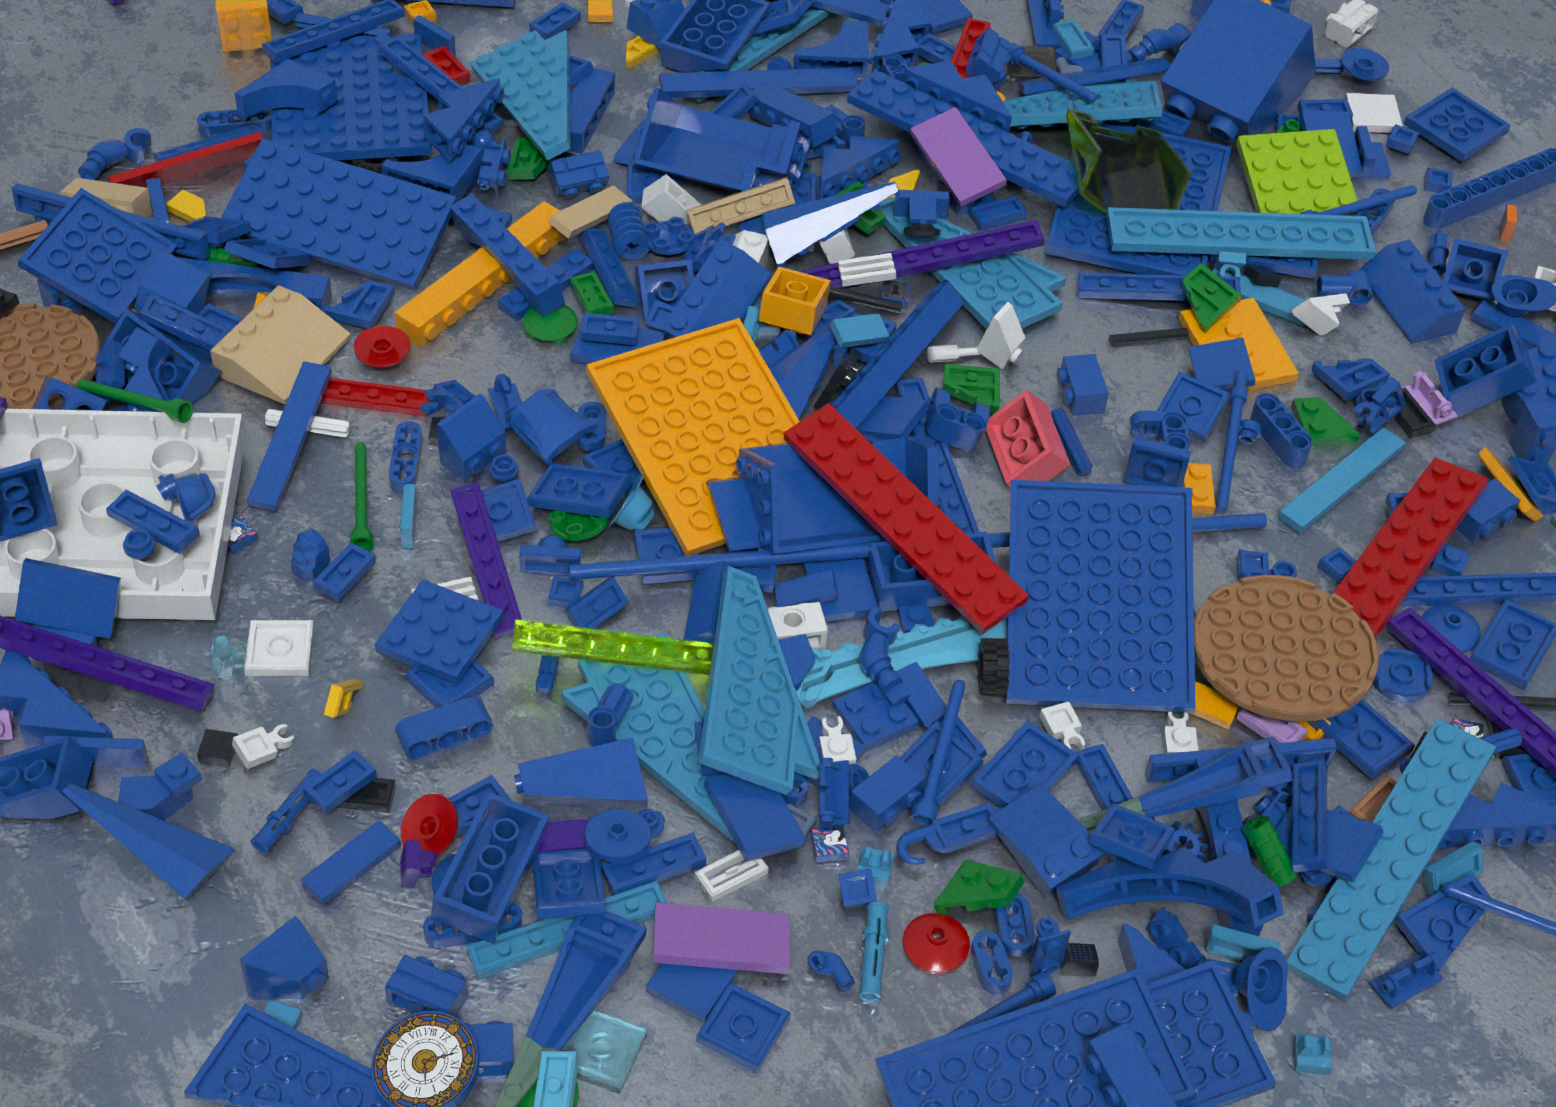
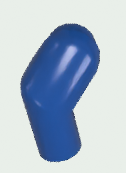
(831, 965)

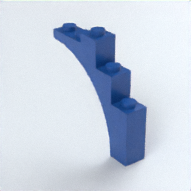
(1180, 876)

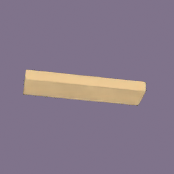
(742, 205)
(587, 212)

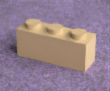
(121, 196)

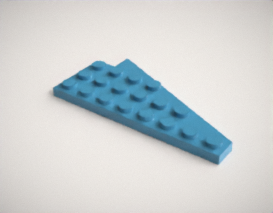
(535, 87)
(1115, 100)
(990, 281)
(752, 707)
(658, 721)

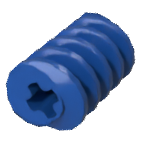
(628, 231)

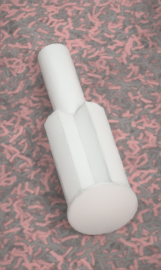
(948, 353)

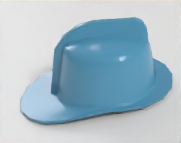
(636, 508)

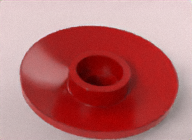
(382, 346)
(424, 816)
(936, 954)

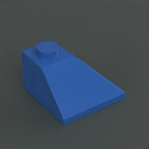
(284, 965)

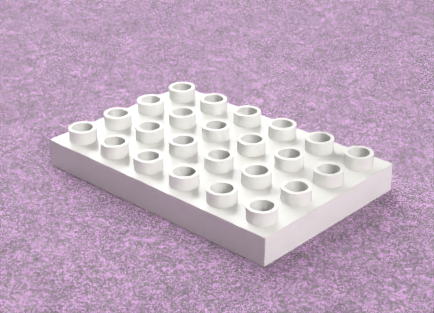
(88, 465)

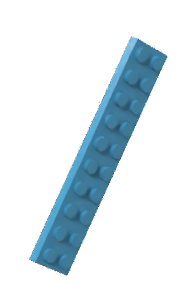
(1240, 233)
(1414, 824)

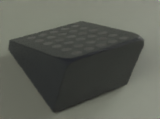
(1080, 960)

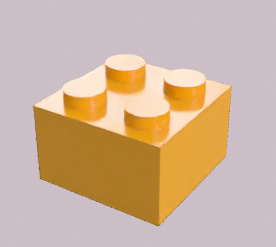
(243, 24)
(794, 300)

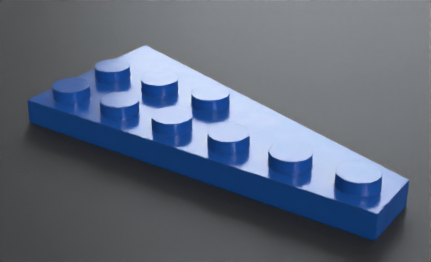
(277, 1066)

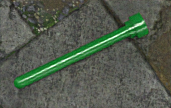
(176, 409)
(361, 533)

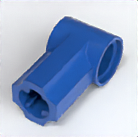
(847, 125)
(1354, 284)
(608, 715)

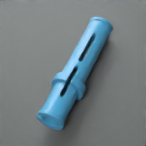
(875, 938)

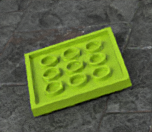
(1296, 171)

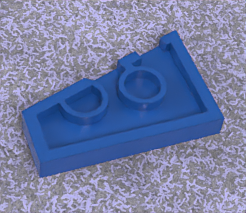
(1441, 921)

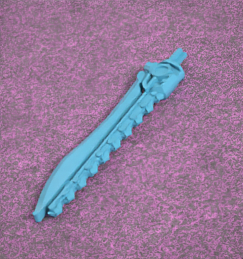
(930, 647)

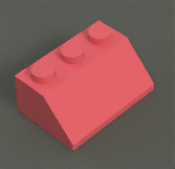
(1026, 440)

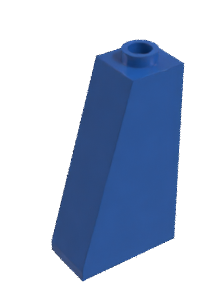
(586, 777)

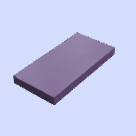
(958, 156)
(721, 938)

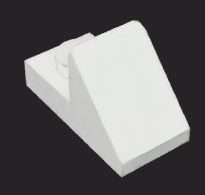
(1321, 312)

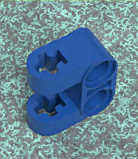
(954, 424)
(1166, 427)

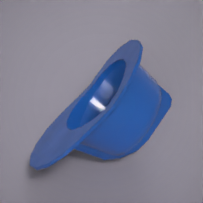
(1521, 294)
(194, 495)
(1264, 985)

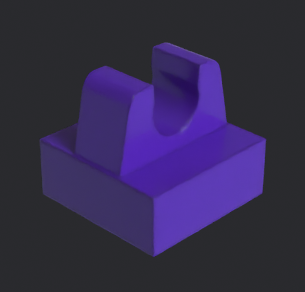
(415, 863)

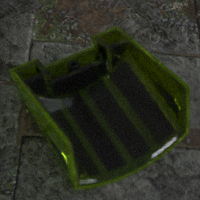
(1125, 168)

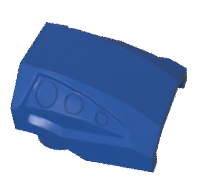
(547, 424)

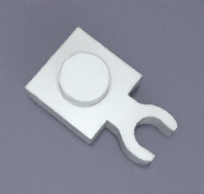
(1063, 724)
(1178, 736)
(836, 745)
(259, 747)

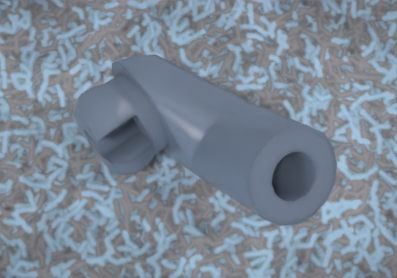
(1063, 66)

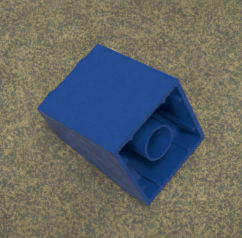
(1240, 68)

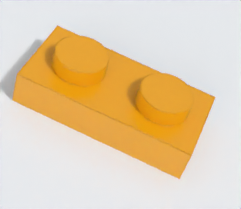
(1200, 480)

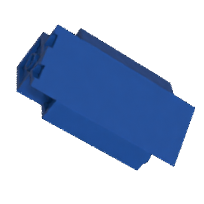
(715, 147)
(792, 508)

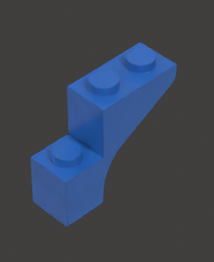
(145, 360)

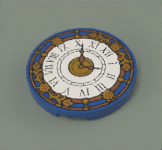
(425, 1061)

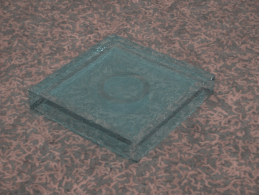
(606, 1050)

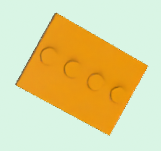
(1246, 320)

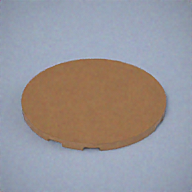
(43, 344)
(1285, 648)

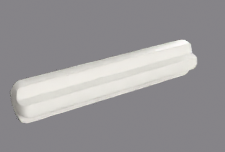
(320, 425)

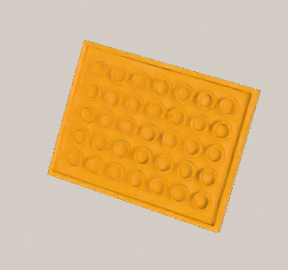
(687, 414)

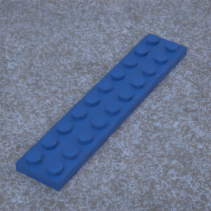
(1016, 158)

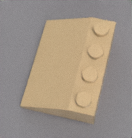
(274, 341)

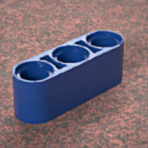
(1281, 430)
(444, 727)

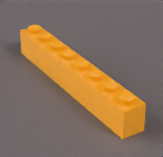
(472, 280)

